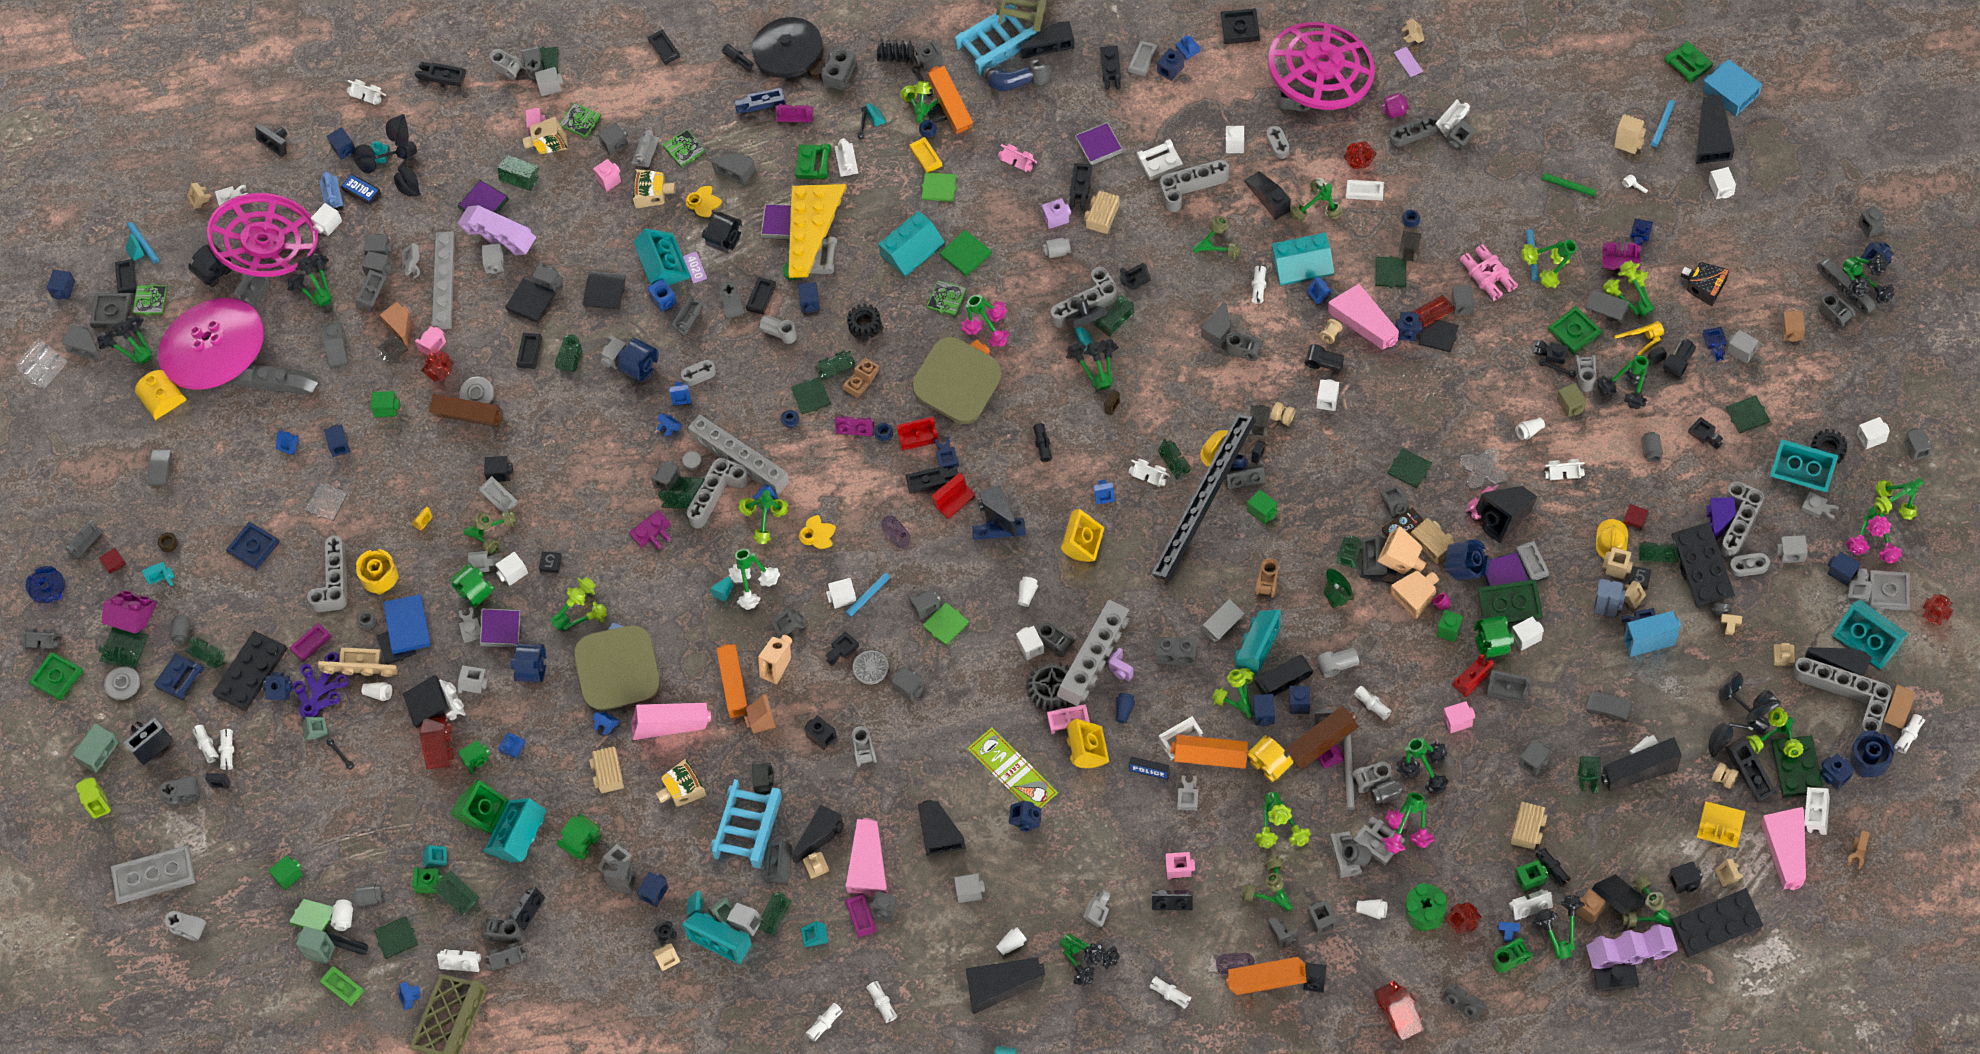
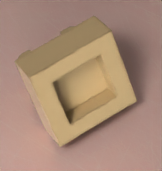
(1414, 30)
(197, 195)
(1634, 594)
(1730, 622)
(1784, 654)
(815, 864)
(1728, 873)
(666, 957)

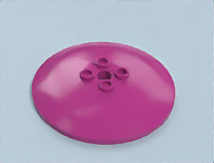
(233, 343)

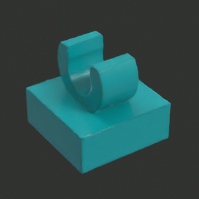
(379, 149)

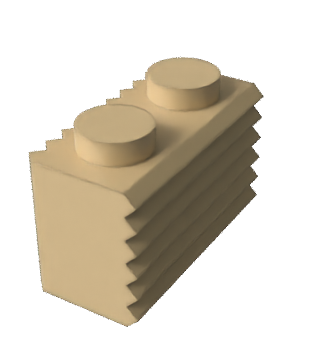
(1630, 134)
(1102, 212)
(1432, 539)
(607, 770)
(1528, 825)

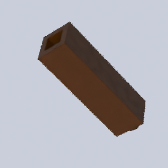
(466, 410)
(1322, 737)

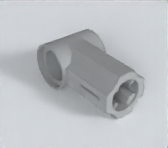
(778, 328)
(1332, 663)

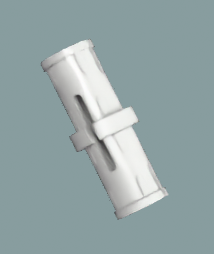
(1258, 284)
(1372, 703)
(1909, 733)
(205, 743)
(226, 749)
(1170, 992)
(881, 1002)
(824, 1022)

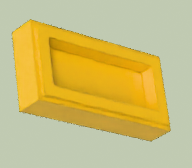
(925, 155)

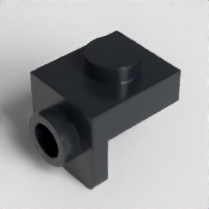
(1135, 277)

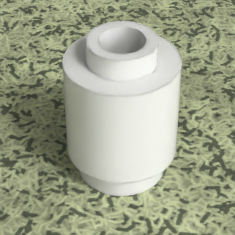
(342, 915)

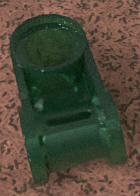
(569, 354)

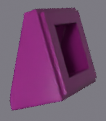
(1331, 757)

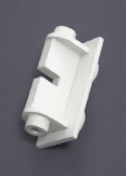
(372, 93)
(1452, 117)
(846, 158)
(1556, 470)
(1156, 474)
(454, 703)
(1538, 900)
(454, 961)

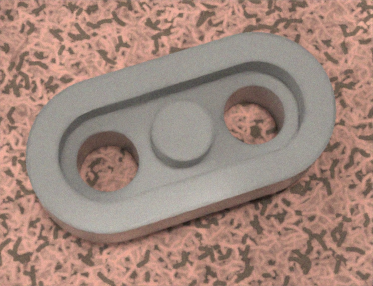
(1748, 563)

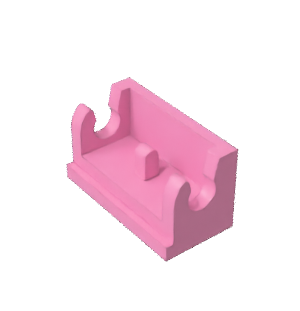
(1060, 718)

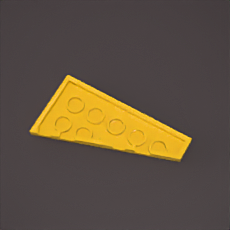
(811, 217)

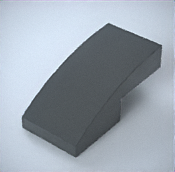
(159, 467)
(1609, 705)

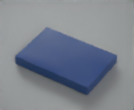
(406, 624)

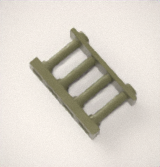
(1036, 17)

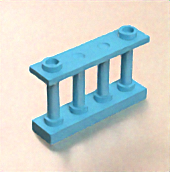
(997, 54)
(760, 836)

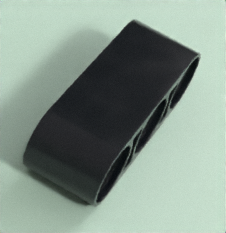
(1284, 676)

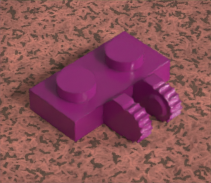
(649, 529)

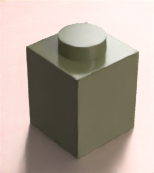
(1571, 400)

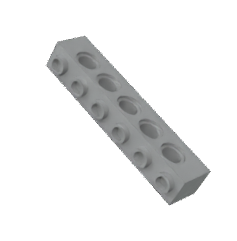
(730, 448)
(1111, 614)

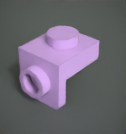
(1119, 668)

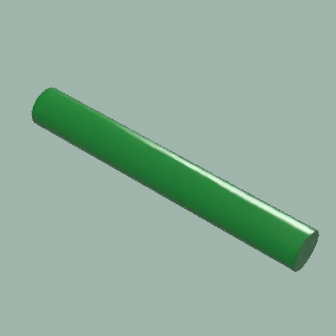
(1568, 184)

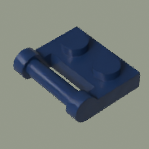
(174, 673)

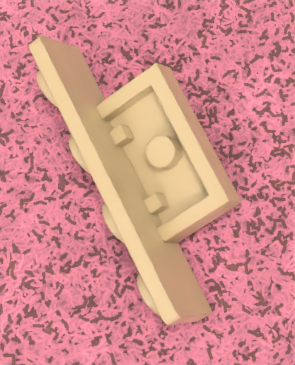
(358, 661)

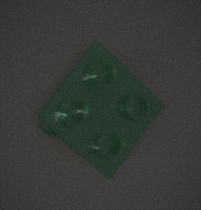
(681, 494)
(123, 648)

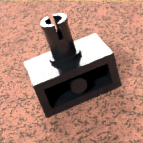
(148, 740)

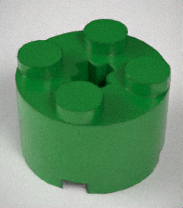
(471, 585)
(1493, 636)
(578, 836)
(1425, 896)

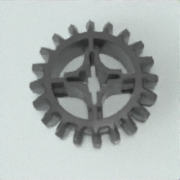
(1036, 685)

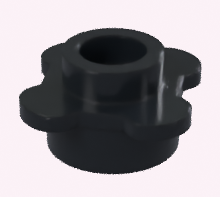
(666, 926)

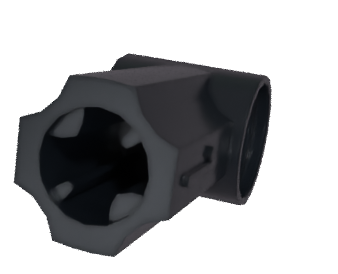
(1319, 357)
(1678, 361)

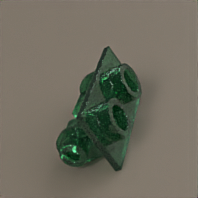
(828, 366)
(1169, 452)
(1658, 553)
(212, 657)
(774, 913)

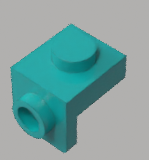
(157, 573)

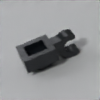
(1554, 352)
(1703, 431)
(842, 646)

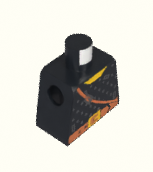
(1705, 281)

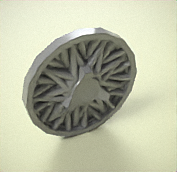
(477, 390)
(870, 667)
(122, 683)

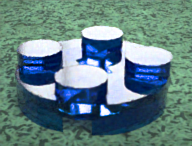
(50, 593)

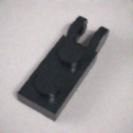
(1110, 65)
(441, 73)
(1080, 184)

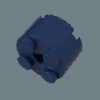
(637, 359)
(1466, 560)
(529, 662)
(1872, 754)

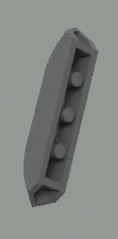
(276, 379)

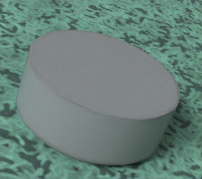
(692, 461)

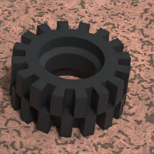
(862, 312)
(1832, 438)

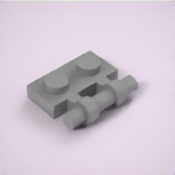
(1371, 839)

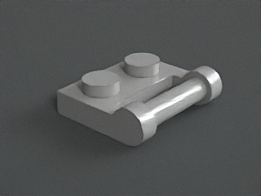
(828, 268)

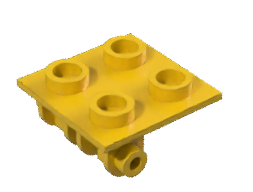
(1721, 824)

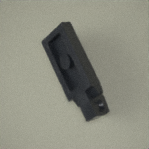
(929, 479)

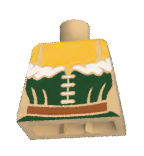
(547, 137)
(650, 188)
(681, 785)

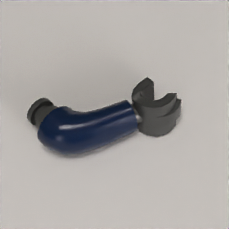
(1007, 81)

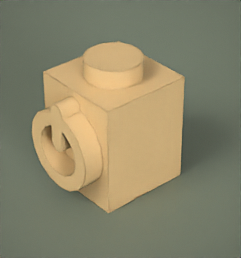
(1617, 563)

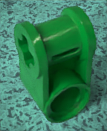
(1514, 953)

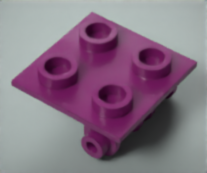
(1614, 259)

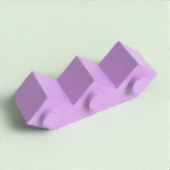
(497, 229)
(1632, 947)

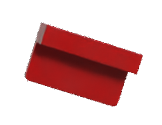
(952, 496)

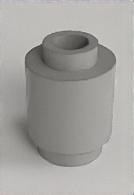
(1056, 247)

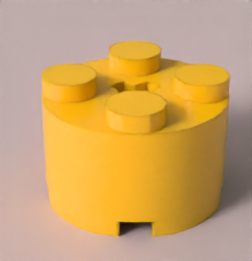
(377, 571)
(1270, 758)

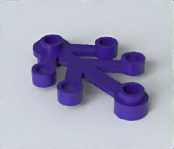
(318, 689)

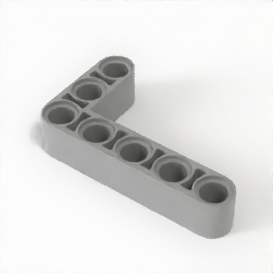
(1848, 690)

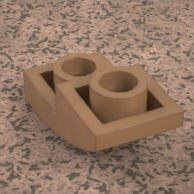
(862, 377)
(1899, 706)

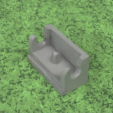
(1222, 621)
(1337, 843)

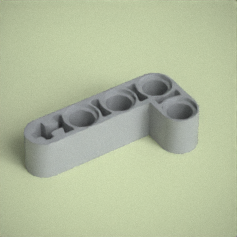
(1214, 172)
(1065, 310)
(699, 511)
(1741, 523)
(333, 573)

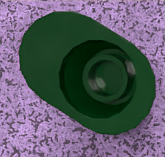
(1337, 589)

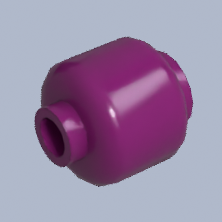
(1395, 105)

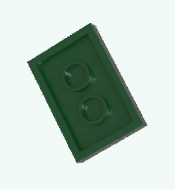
(1514, 600)
(1798, 772)

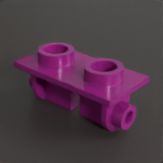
(795, 113)
(853, 426)

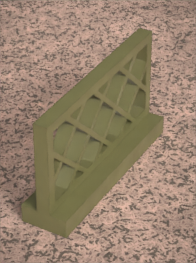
(464, 1017)

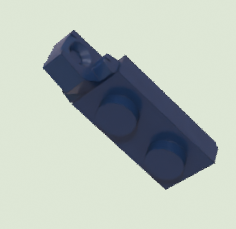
(760, 101)
(992, 530)

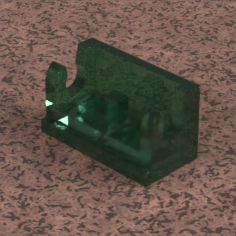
(518, 172)
(1116, 316)
(1589, 771)
(456, 892)

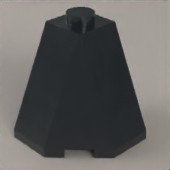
(1504, 510)

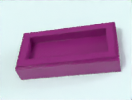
(310, 642)
(860, 915)

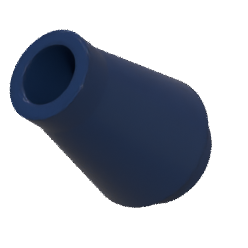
(1124, 706)

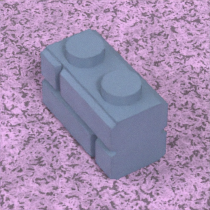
(1609, 598)

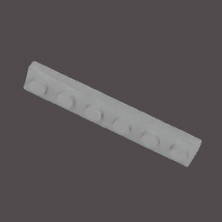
(443, 280)

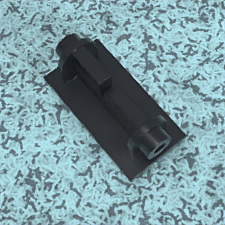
(1178, 901)
(530, 903)

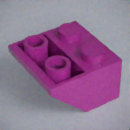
(128, 611)

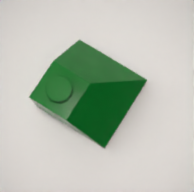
(479, 807)

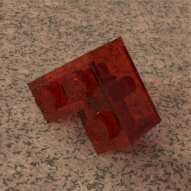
(435, 745)
(1399, 1009)

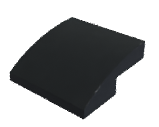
(604, 290)

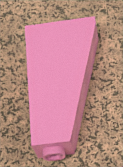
(1363, 315)
(668, 719)
(1787, 845)
(866, 865)

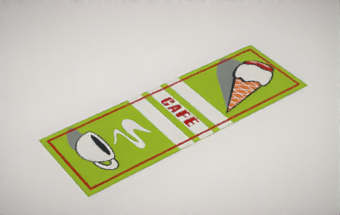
(1011, 769)

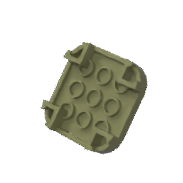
(957, 380)
(617, 668)

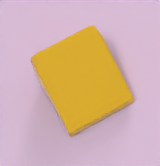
(422, 519)

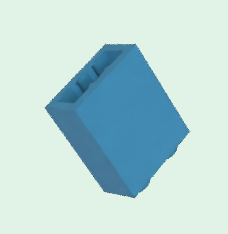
(1734, 86)
(1651, 633)

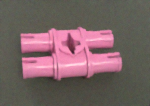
(1488, 272)

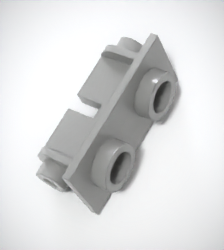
(645, 149)

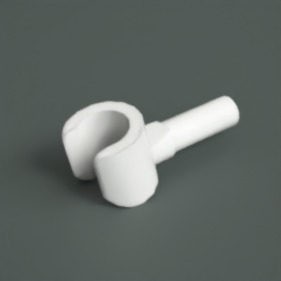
(1631, 180)

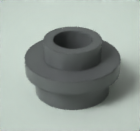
(1721, 608)
(366, 615)

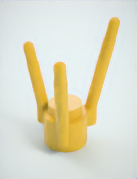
(1652, 331)

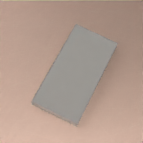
(153, 874)

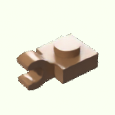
(1860, 845)

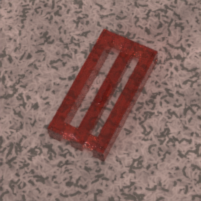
(1435, 312)

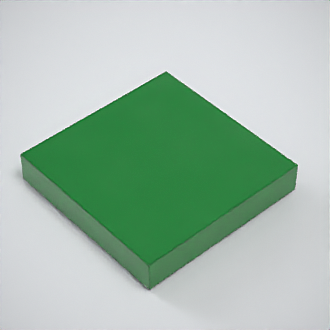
(965, 253)
(1574, 330)
(55, 676)

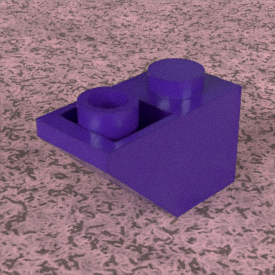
(1721, 514)

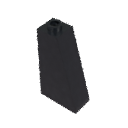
(1714, 134)
(1642, 765)
(1001, 981)

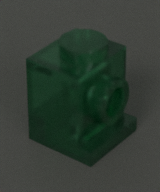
(1349, 551)

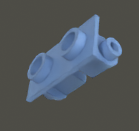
(330, 190)

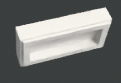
(1364, 190)

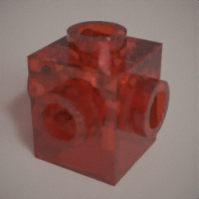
(1359, 155)
(437, 366)
(1934, 614)
(1463, 918)

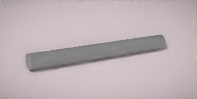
(1348, 773)

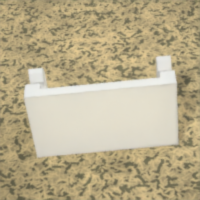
(1188, 727)
(1817, 810)

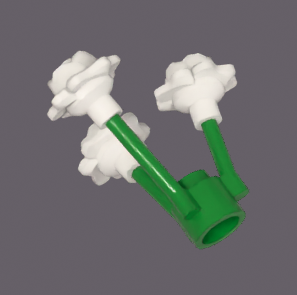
(741, 572)

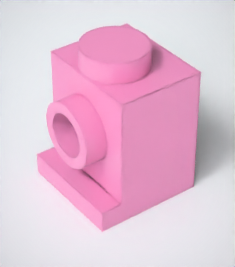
(533, 117)
(431, 341)
(1174, 860)

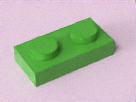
(341, 986)

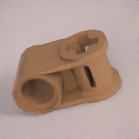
(1267, 581)

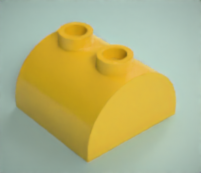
(158, 393)
(1082, 537)
(1086, 744)

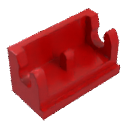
(917, 433)
(1473, 676)

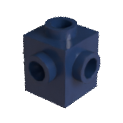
(1880, 248)
(1408, 326)
(277, 686)
(1836, 771)
(1025, 815)

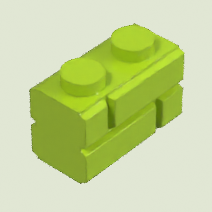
(93, 797)

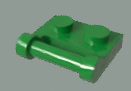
(1692, 59)
(807, 161)

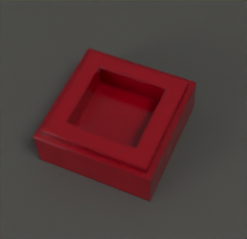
(1635, 516)
(112, 560)

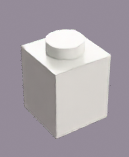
(1234, 139)
(1722, 183)
(326, 219)
(1328, 394)
(1873, 433)
(511, 569)
(841, 593)
(1527, 633)
(1029, 642)

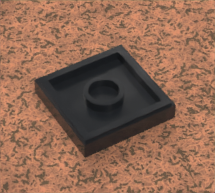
(1240, 26)
(530, 300)
(425, 701)
(1619, 894)

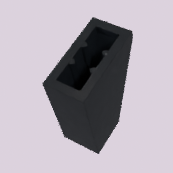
(938, 830)

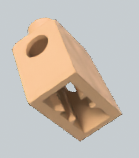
(1401, 552)
(1415, 592)
(775, 658)

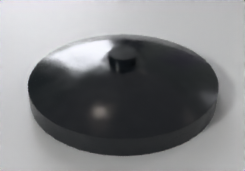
(787, 47)

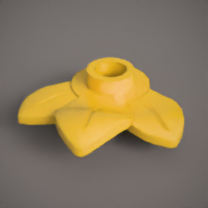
(705, 201)
(819, 531)

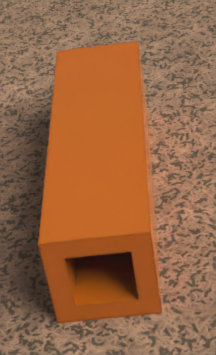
(949, 99)
(732, 680)
(1210, 751)
(1266, 976)

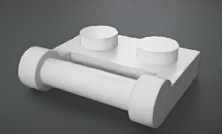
(1161, 165)

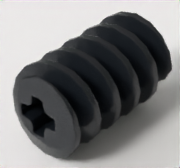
(895, 51)

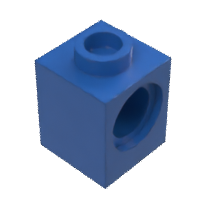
(660, 289)

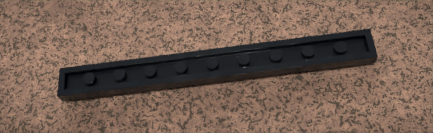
(1203, 497)

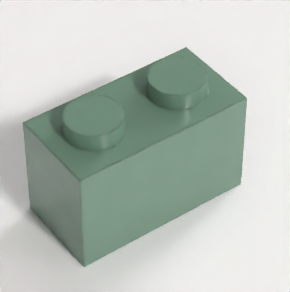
(95, 748)
(315, 945)

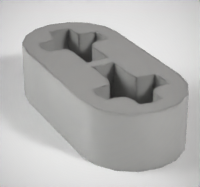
(1274, 144)
(698, 372)

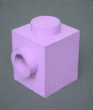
(1056, 213)

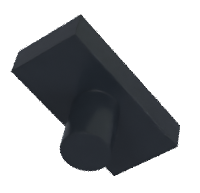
(272, 140)
(1085, 314)
(1616, 978)

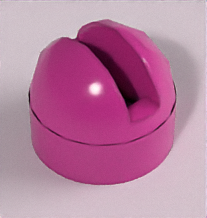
(1442, 601)

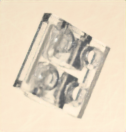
(40, 364)

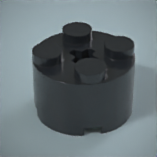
(722, 232)
(207, 266)

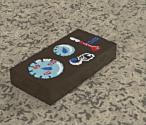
(1408, 521)

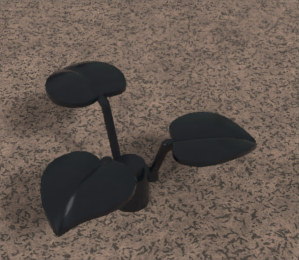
(397, 131)
(1755, 719)

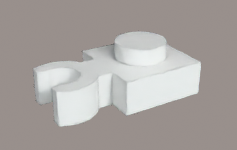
(229, 193)

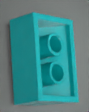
(911, 244)
(661, 257)
(1302, 259)
(1804, 465)
(1870, 632)
(1258, 640)
(516, 830)
(717, 937)

